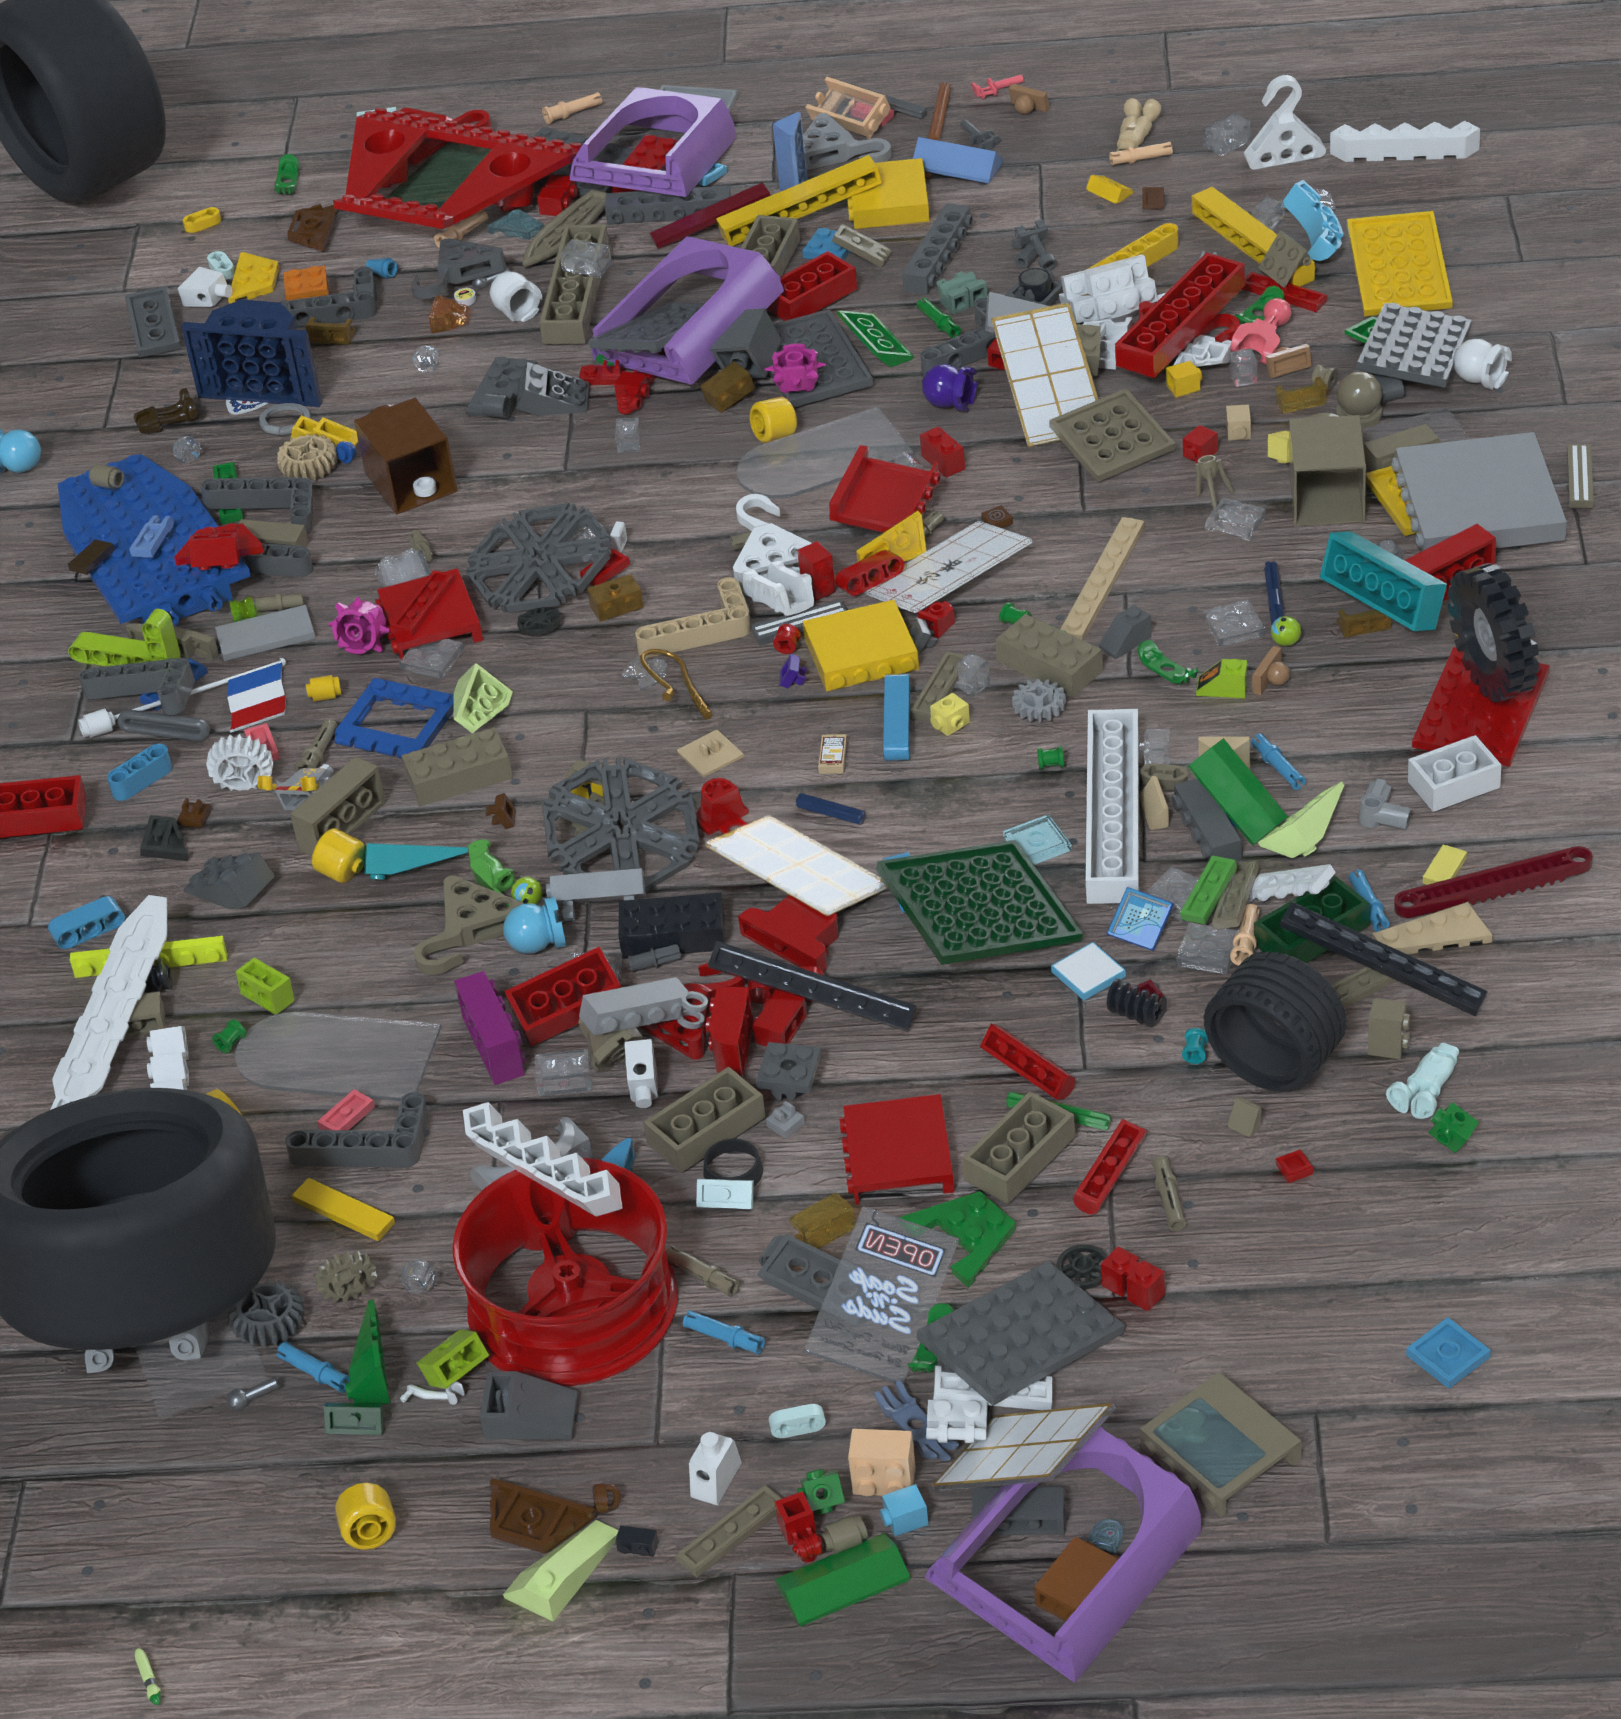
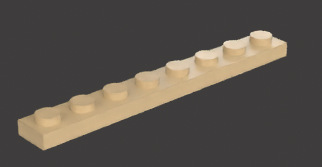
(1103, 577)

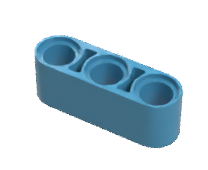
(139, 772)
(86, 922)

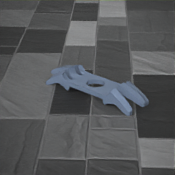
(909, 1410)

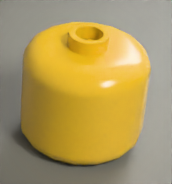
(773, 419)
(338, 856)
(365, 1516)

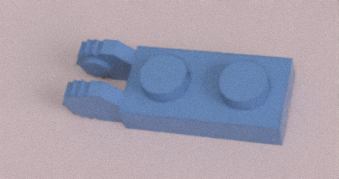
(151, 536)

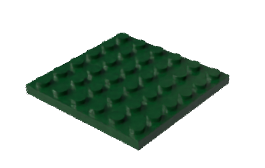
(978, 902)

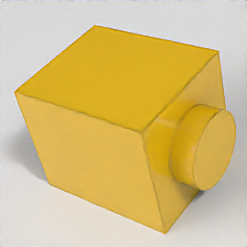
(1183, 378)

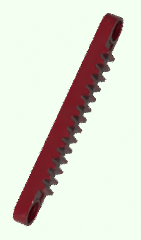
(1493, 882)

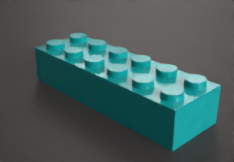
(1383, 581)

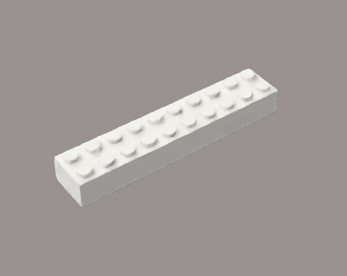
(1112, 805)

